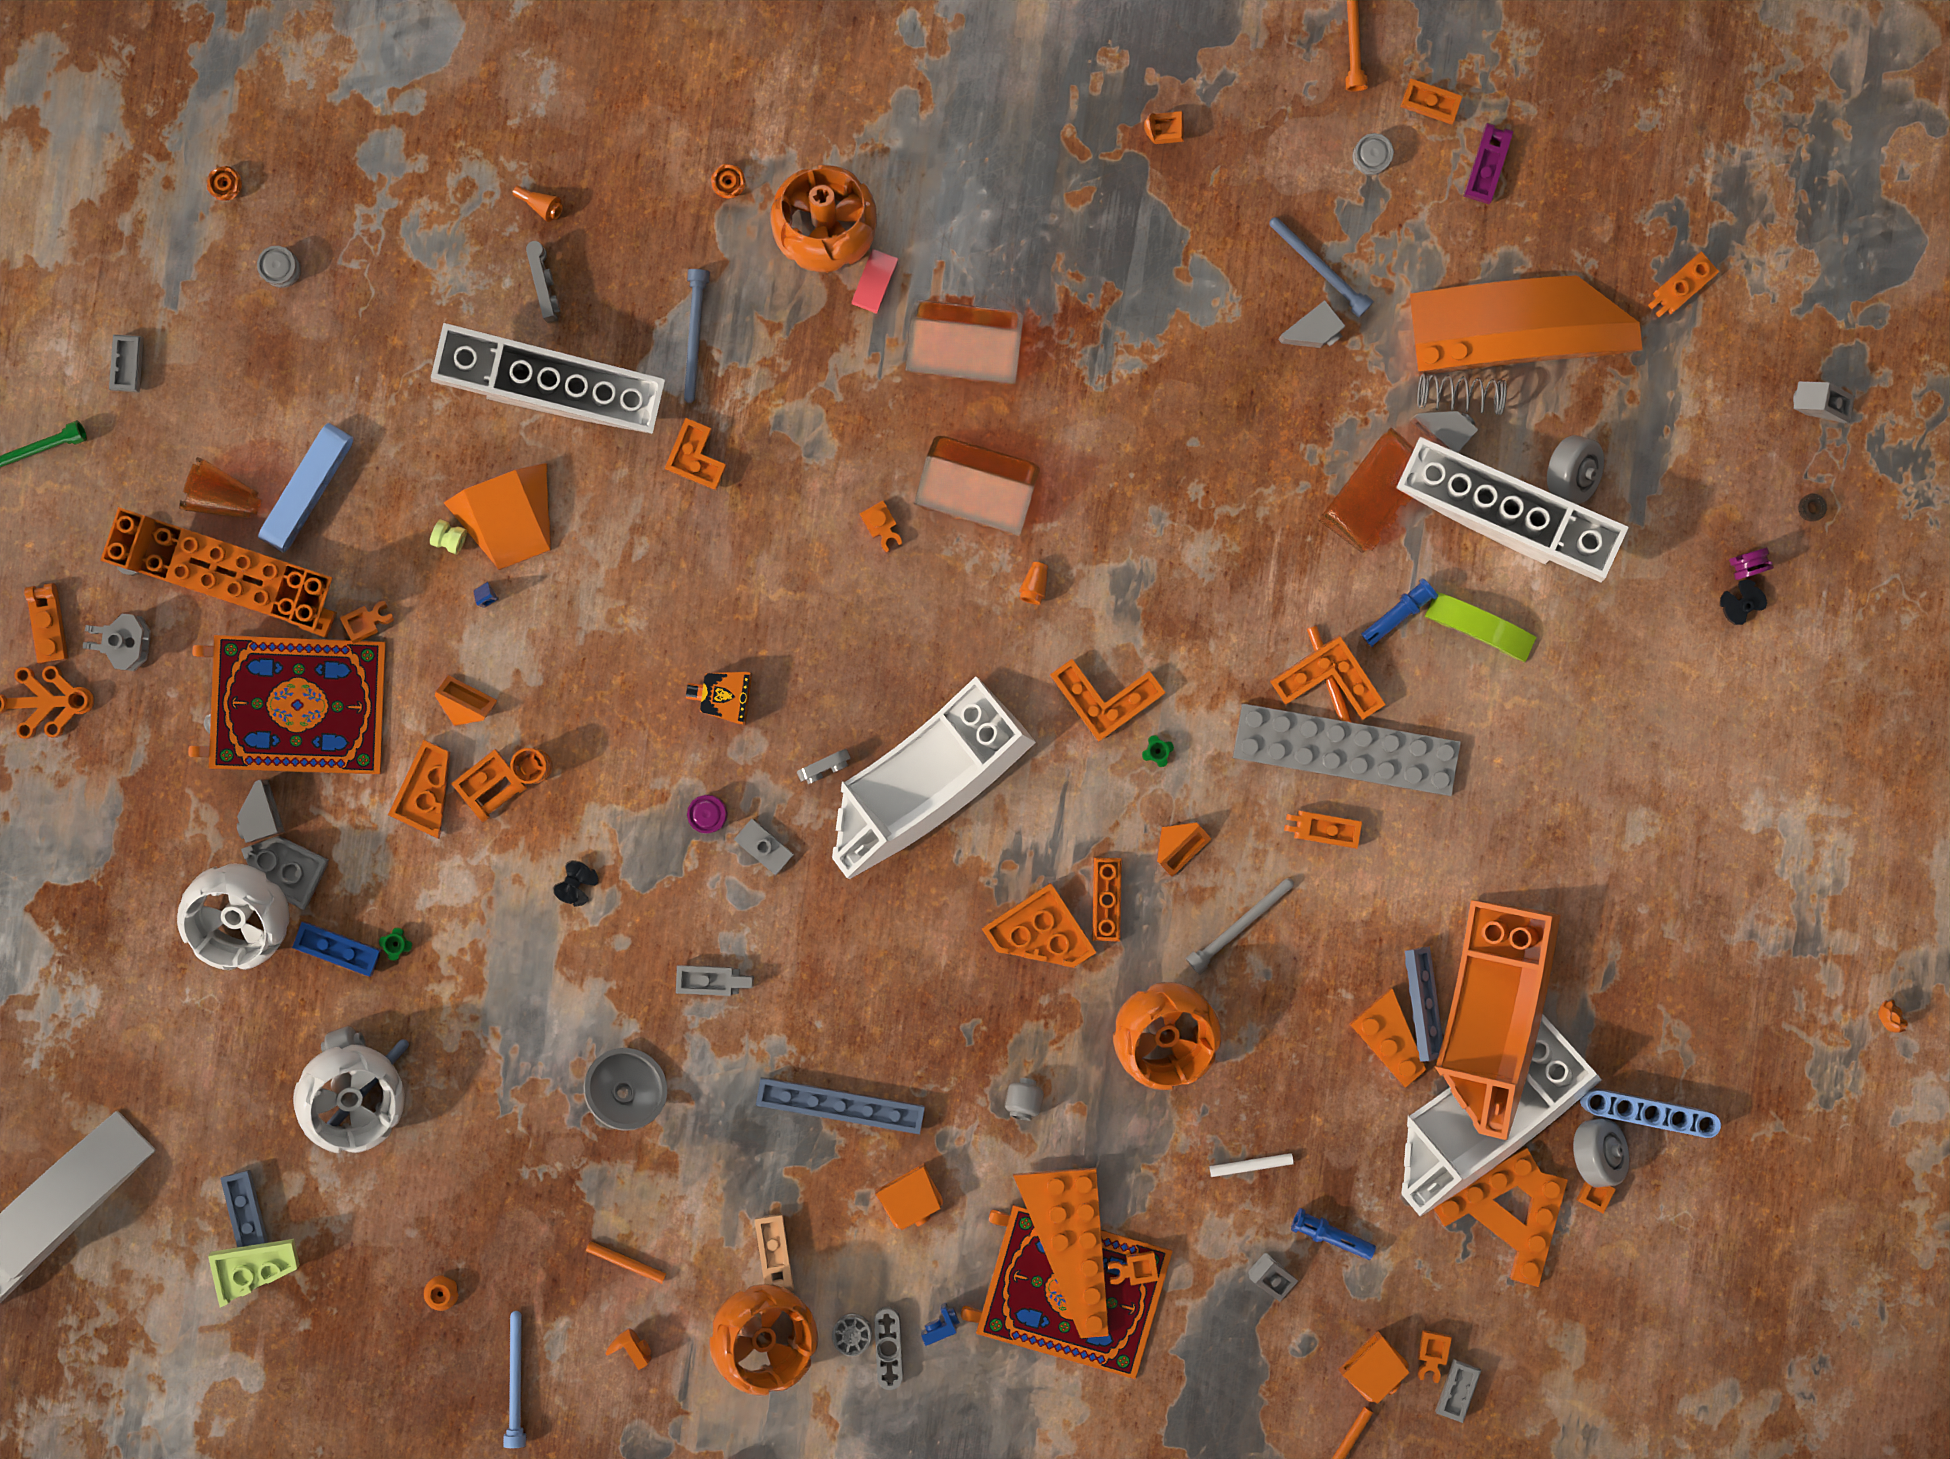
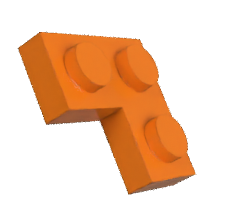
(687, 456)

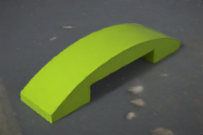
(1481, 626)

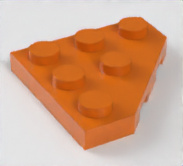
(1040, 931)

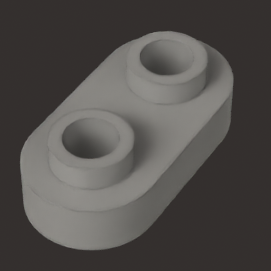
(813, 772)

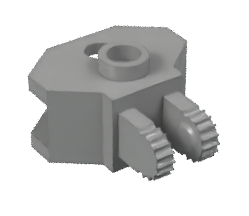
(123, 641)

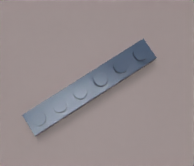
(840, 1105)

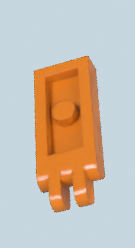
(1684, 284)
(1325, 829)

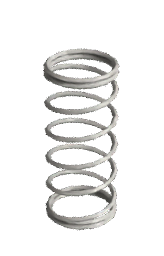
(1423, 389)

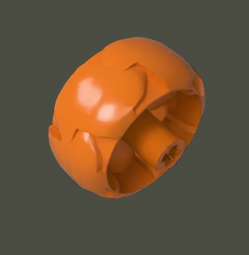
(816, 193)
(1158, 1011)
(739, 1316)

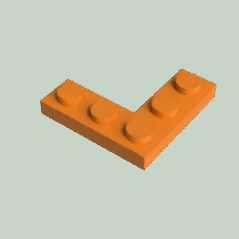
(1335, 660)
(1099, 716)

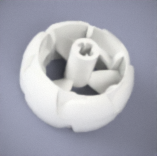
(247, 891)
(366, 1127)

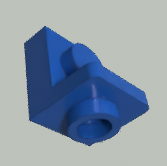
(939, 1330)

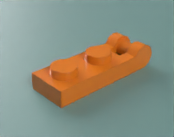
(46, 623)

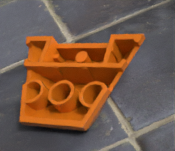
(507, 515)

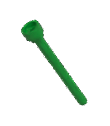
(73, 433)

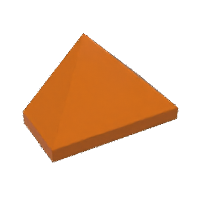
(462, 702)
(1180, 845)

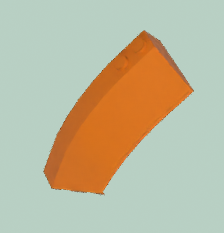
(1517, 324)
(1497, 1011)

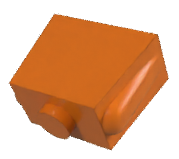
(910, 1198)
(1375, 1369)

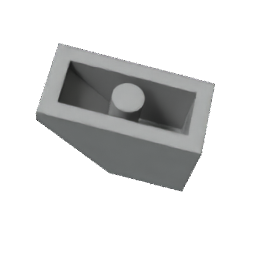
(1315, 328)
(1823, 401)
(1446, 428)
(259, 814)

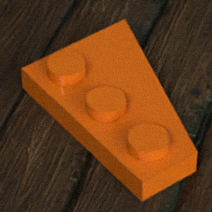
(423, 790)
(1389, 1037)

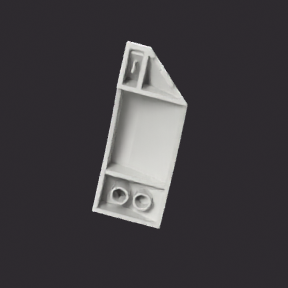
(927, 778)
(1448, 1152)

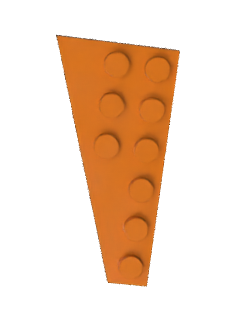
(1069, 1228)

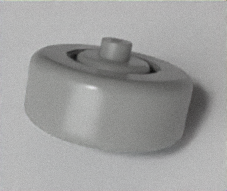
(1575, 469)
(1601, 1152)

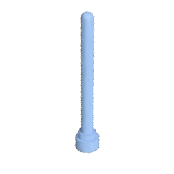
(514, 1434)

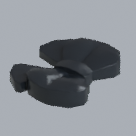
(1737, 610)
(568, 890)

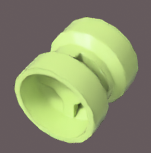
(448, 536)

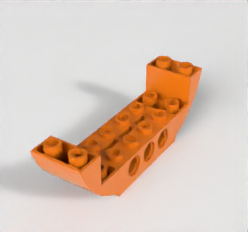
(216, 568)

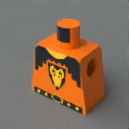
(723, 695)

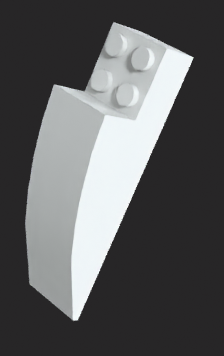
(546, 380)
(1512, 511)
(66, 1197)

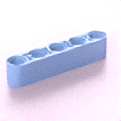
(305, 487)
(1663, 1113)

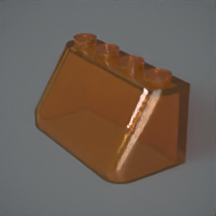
(964, 342)
(977, 484)
(1371, 494)

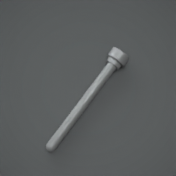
(1201, 958)

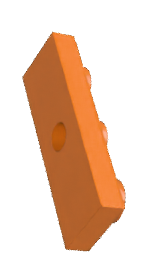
(1106, 880)

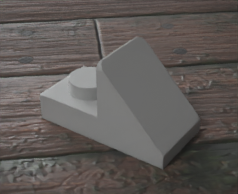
(1272, 1277)

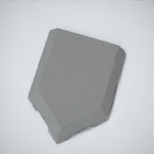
(288, 866)

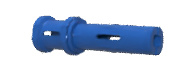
(1409, 604)
(1323, 1231)

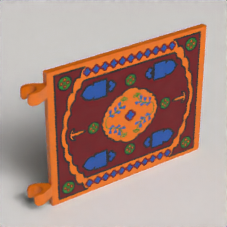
(295, 705)
(1030, 1310)

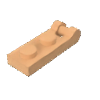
(774, 1250)

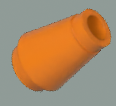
(1034, 585)

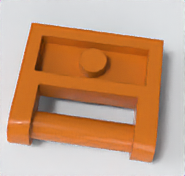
(481, 779)

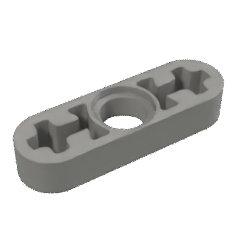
(896, 1367)

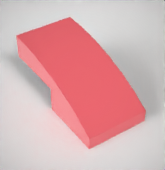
(874, 281)

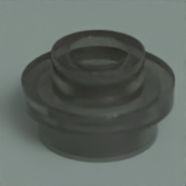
(1820, 505)

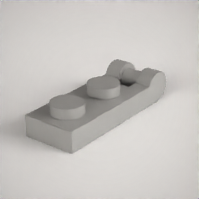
(542, 280)

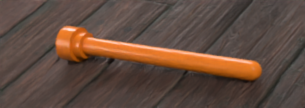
(1356, 78)

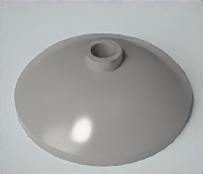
(635, 1075)

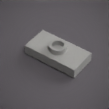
(126, 363)
(763, 846)
(1458, 1390)

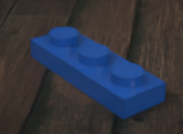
(336, 948)

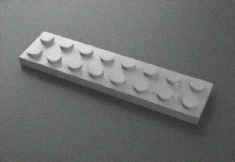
(1346, 749)

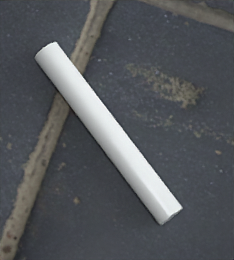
(1251, 1165)

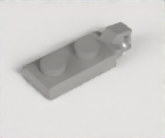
(710, 980)

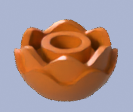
(724, 173)
(218, 177)
(1892, 1017)
(447, 1287)

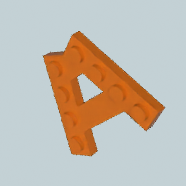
(1528, 1239)

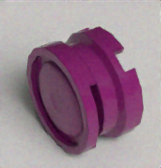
(1753, 559)
(707, 814)

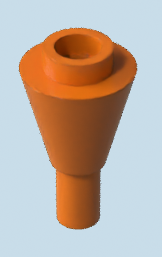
(547, 206)

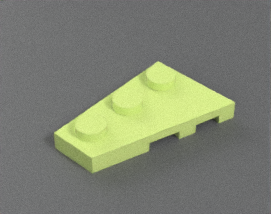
(248, 1267)

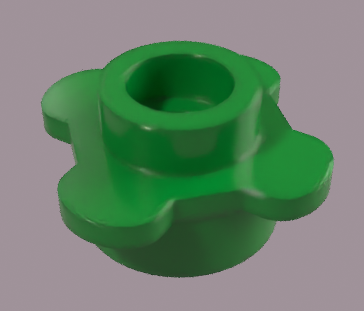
(1165, 749)
(387, 944)

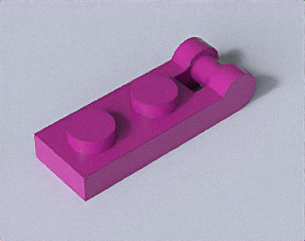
(1487, 164)

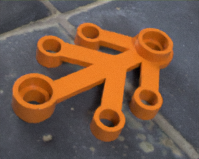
(47, 702)

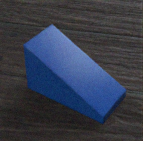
(484, 595)

